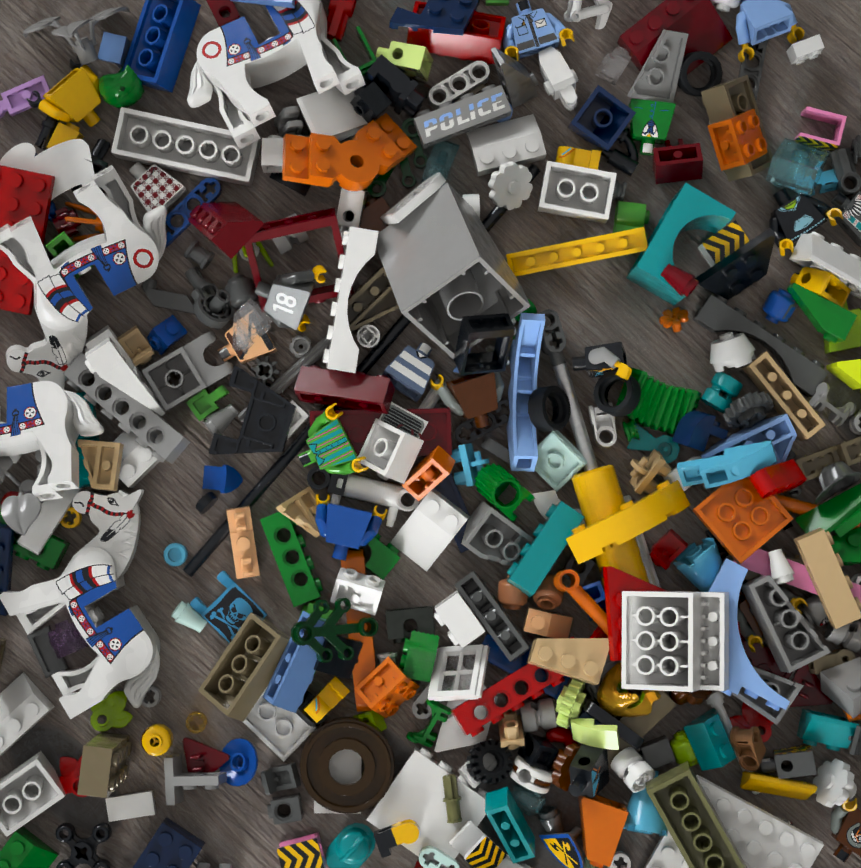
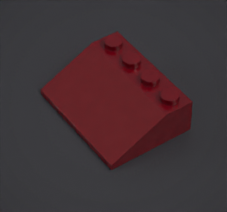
(694, 17)

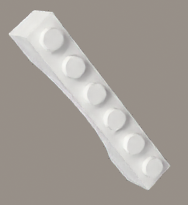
(358, 250)

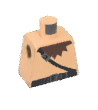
(262, 346)

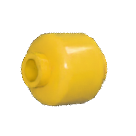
(149, 740)

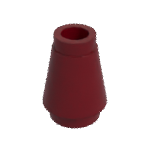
(680, 280)

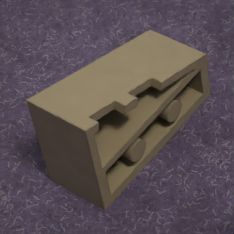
(371, 300)

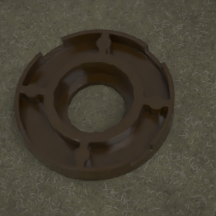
(354, 735)

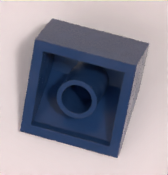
(601, 119)

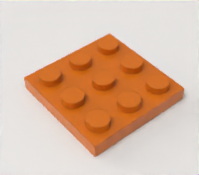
(741, 518)

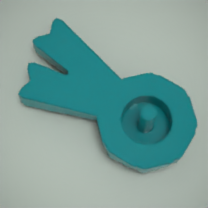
(663, 444)

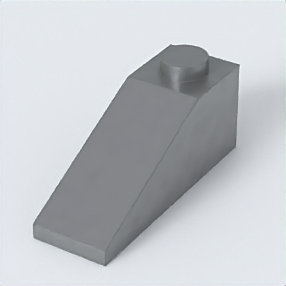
(514, 78)

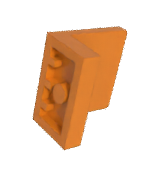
(738, 140)
(386, 688)

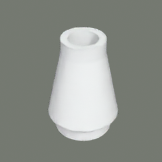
(780, 568)

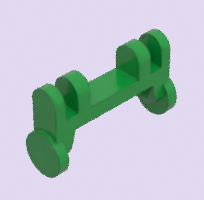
(426, 735)

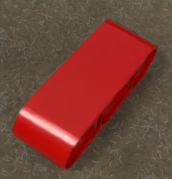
(777, 478)

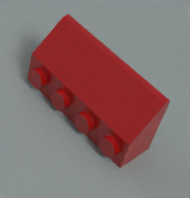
(481, 35)

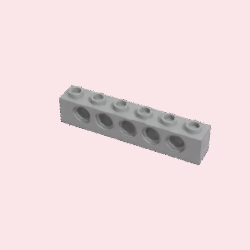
(172, 443)

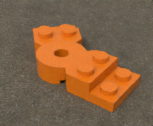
(323, 159)

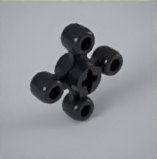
(77, 844)

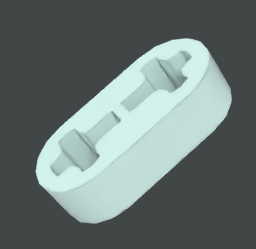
(440, 856)

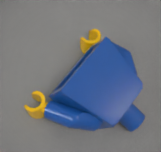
(346, 526)

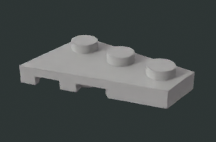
(662, 69)

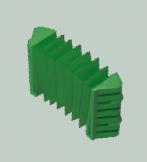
(660, 404)

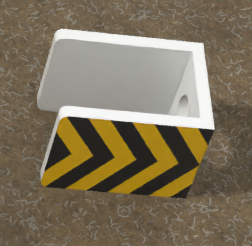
(723, 243)
(477, 847)

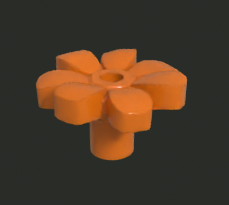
(674, 318)

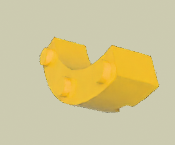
(628, 522)

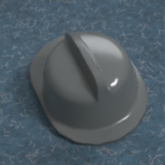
(836, 478)

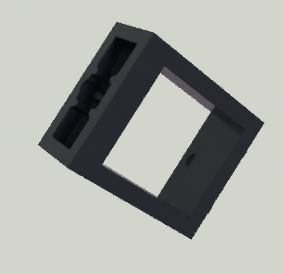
(484, 327)

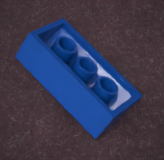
(161, 41)

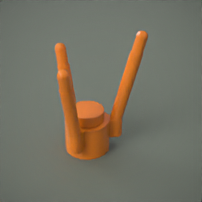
(98, 225)

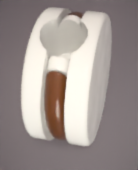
(531, 777)

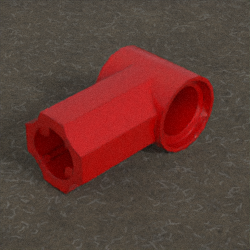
(338, 17)

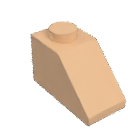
(547, 623)

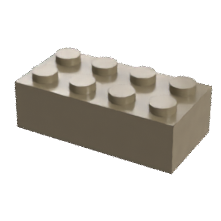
(245, 667)
(104, 764)

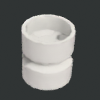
(632, 769)

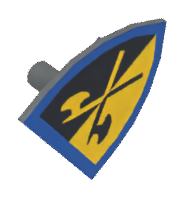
(564, 847)

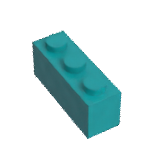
(510, 825)

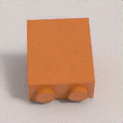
(601, 828)

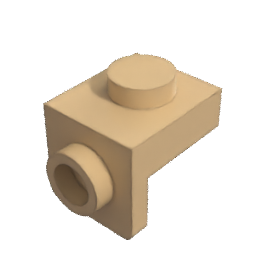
(136, 346)

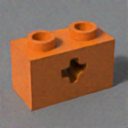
(429, 473)

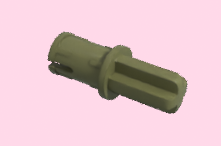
(452, 798)

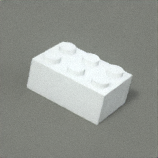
(577, 192)

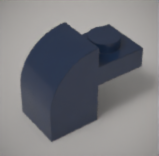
(696, 428)

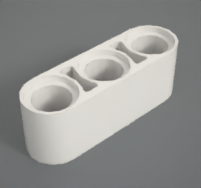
(464, 75)

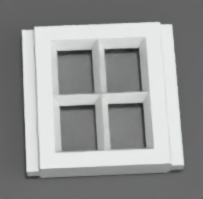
(458, 673)

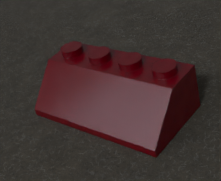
(225, 225)

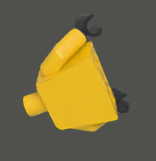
(72, 96)

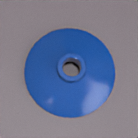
(242, 762)

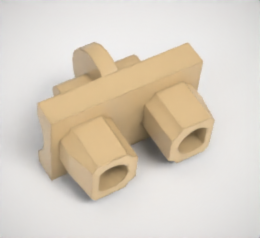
(646, 470)
(511, 730)

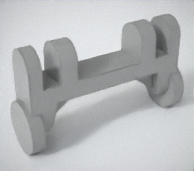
(820, 401)

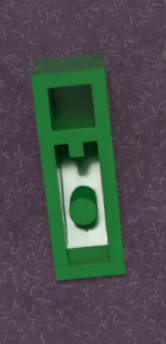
(823, 314)

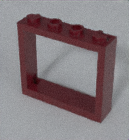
(292, 226)

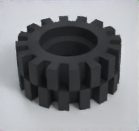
(476, 762)

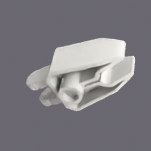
(558, 77)

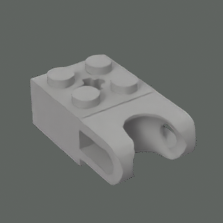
(191, 366)

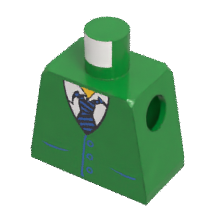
(650, 123)

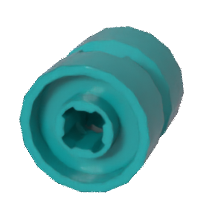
(725, 384)

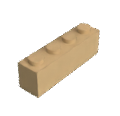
(785, 396)
(828, 577)

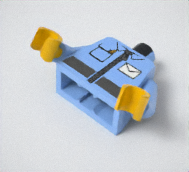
(762, 21)
(533, 32)

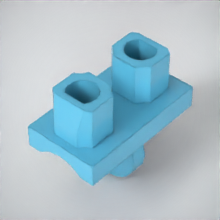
(471, 464)

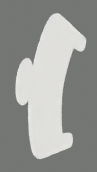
(63, 161)

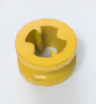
(77, 520)

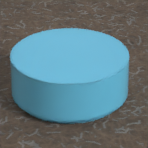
(175, 554)

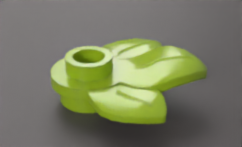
(113, 710)

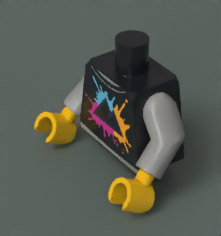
(603, 358)

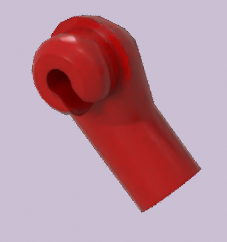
(560, 735)

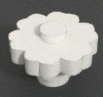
(510, 185)
(834, 783)

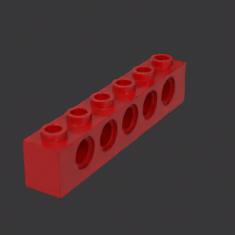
(465, 712)

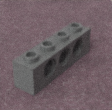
(493, 616)

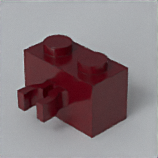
(677, 162)

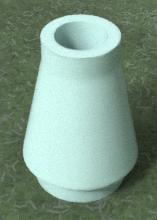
(187, 616)

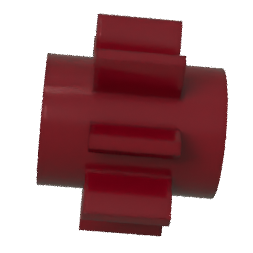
(66, 226)

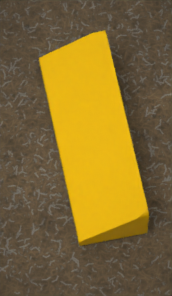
(781, 787)

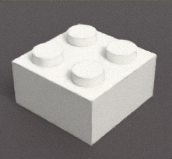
(805, 49)

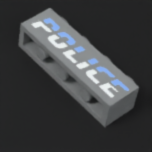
(462, 116)

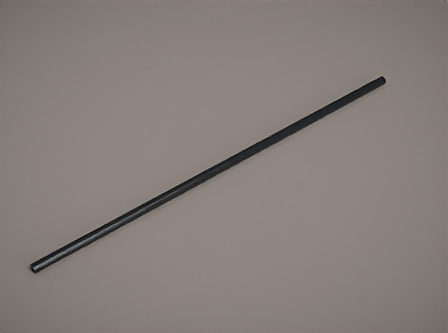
(300, 441)

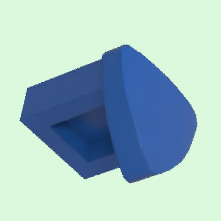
(221, 478)

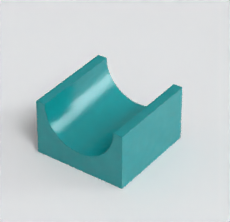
(686, 211)

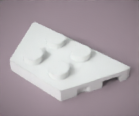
(452, 736)

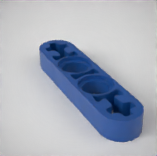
(182, 207)

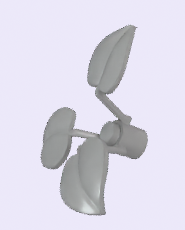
(82, 46)
(20, 510)

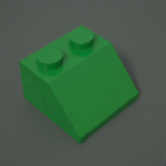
(26, 851)

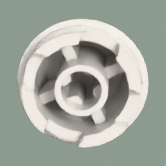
(731, 351)

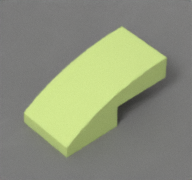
(594, 735)

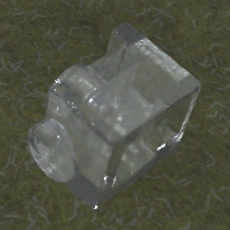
(614, 65)

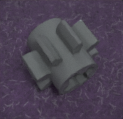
(259, 368)

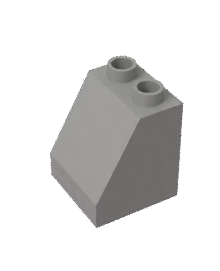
(447, 268)

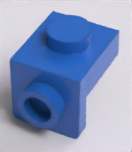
(166, 334)

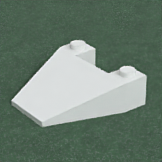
(115, 366)

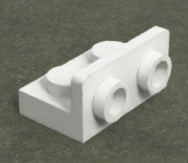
(360, 589)

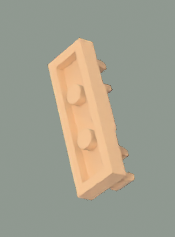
(243, 542)

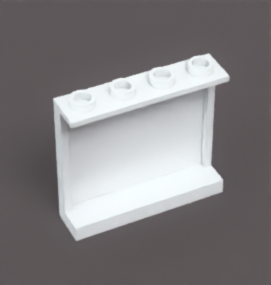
(419, 796)

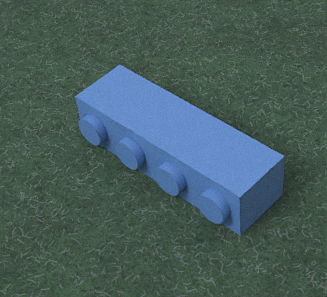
(293, 672)

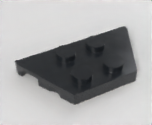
(740, 268)

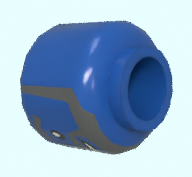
(779, 306)

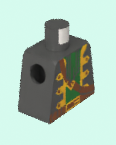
(801, 762)

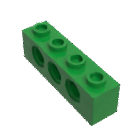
(52, 555)
(298, 593)

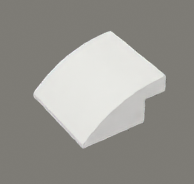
(675, 640)

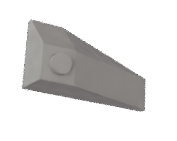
(494, 536)

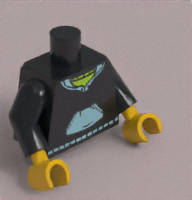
(798, 217)

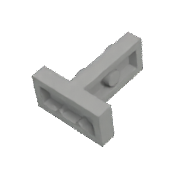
(177, 781)

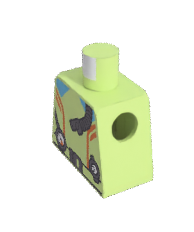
(409, 58)

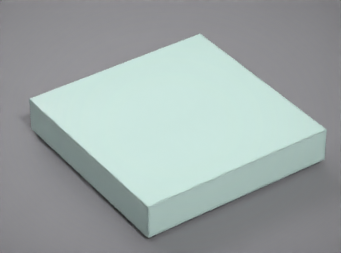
(558, 460)

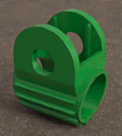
(493, 481)

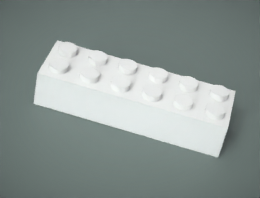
(184, 147)

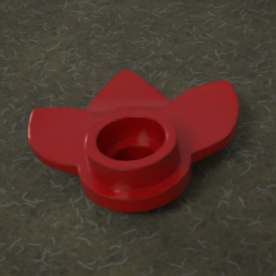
(752, 718)
(70, 774)

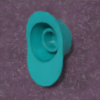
(351, 847)

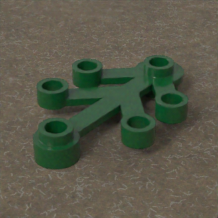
(404, 164)
(330, 630)

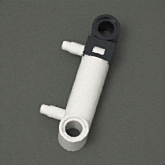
(363, 489)

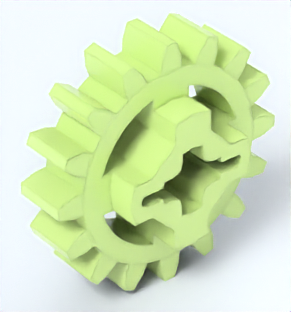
(570, 702)

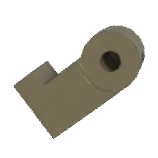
(830, 660)

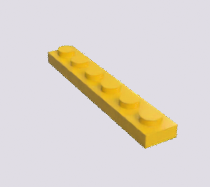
(578, 251)

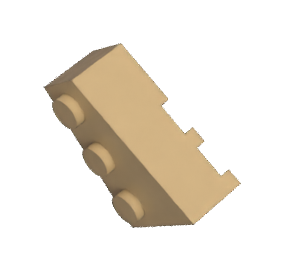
(571, 657)

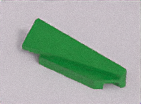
(834, 515)

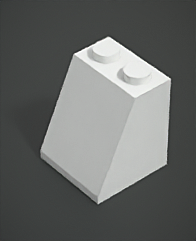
(331, 113)

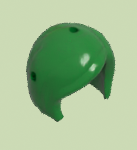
(121, 88)

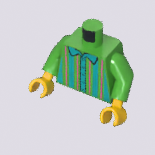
(331, 446)

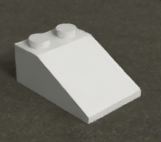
(429, 529)

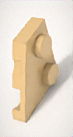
(102, 463)
(302, 510)

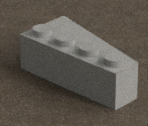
(782, 625)
(783, 686)
(843, 686)

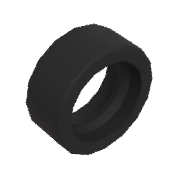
(715, 68)
(627, 405)
(537, 408)

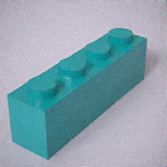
(545, 548)

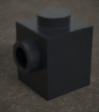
(370, 101)

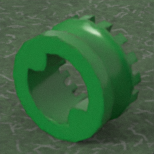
(630, 431)

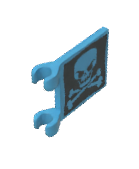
(229, 609)

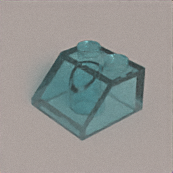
(797, 166)

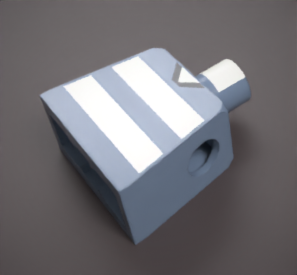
(411, 371)

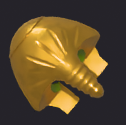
(620, 701)

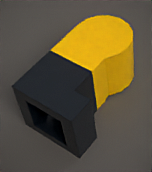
(393, 835)

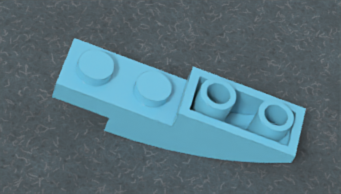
(732, 466)

